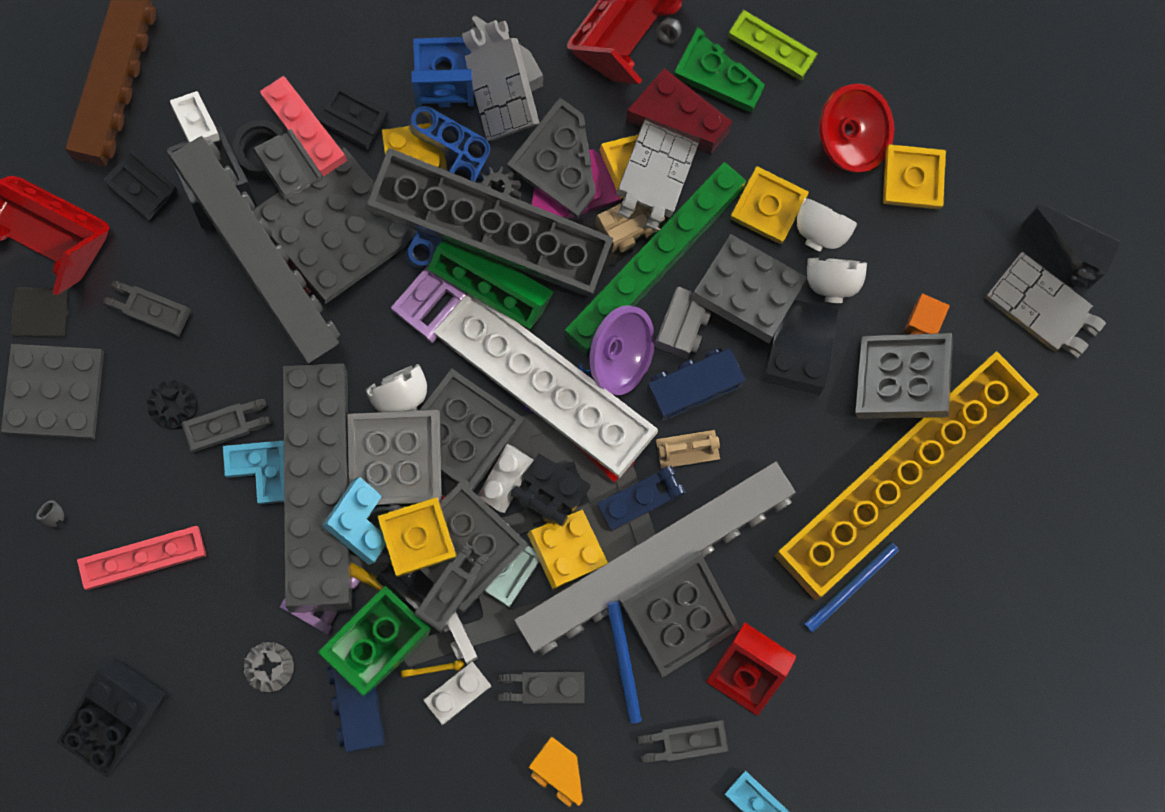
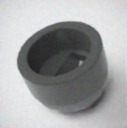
(663, 29)
(50, 514)

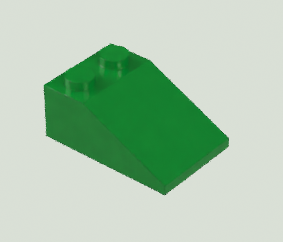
(375, 641)

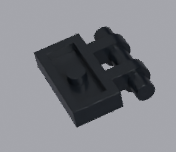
(555, 483)

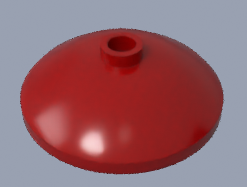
(867, 126)

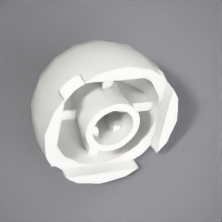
(823, 226)
(835, 278)
(399, 391)

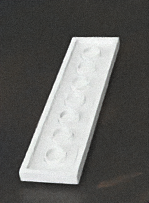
(547, 384)

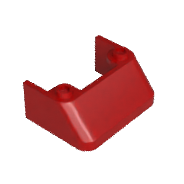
(613, 32)
(51, 228)

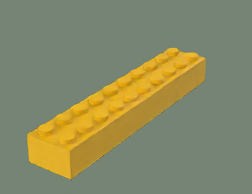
(905, 477)

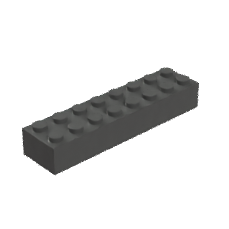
(488, 223)
(253, 249)
(314, 481)

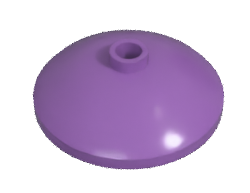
(622, 349)

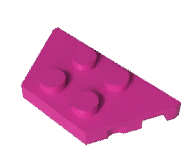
(604, 189)

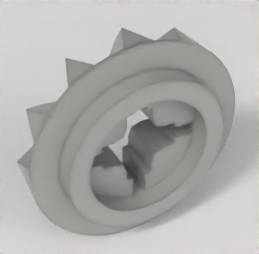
(280, 675)

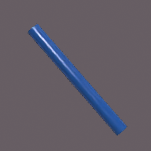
(851, 587)
(624, 662)

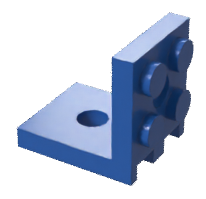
(441, 86)

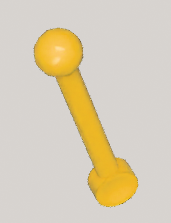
(458, 665)

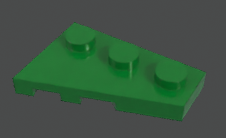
(713, 72)

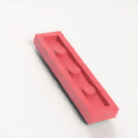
(298, 117)
(141, 558)

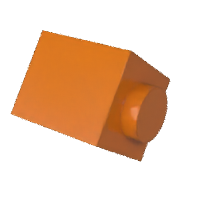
(926, 316)

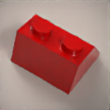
(751, 669)

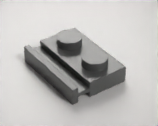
(287, 164)

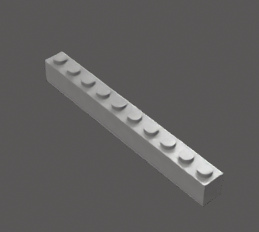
(695, 532)

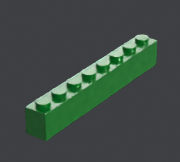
(658, 254)

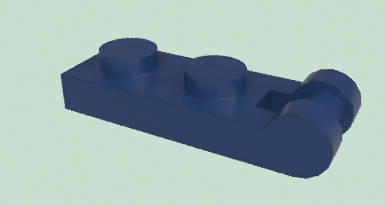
(640, 499)

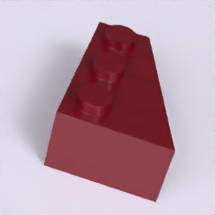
(680, 110)

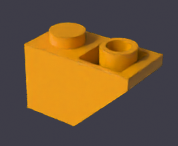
(559, 768)

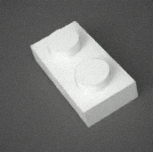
(194, 117)
(504, 477)
(461, 645)
(457, 693)

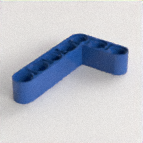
(462, 161)

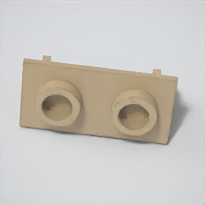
(688, 449)

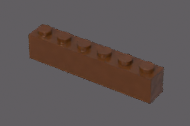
(110, 80)

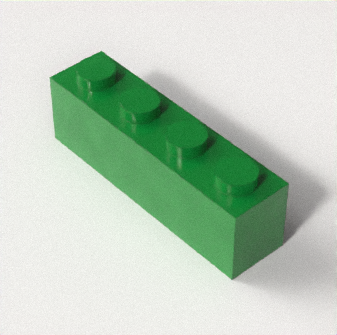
(491, 283)

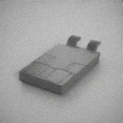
(500, 81)
(655, 173)
(1044, 306)

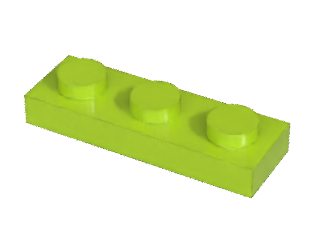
(772, 45)

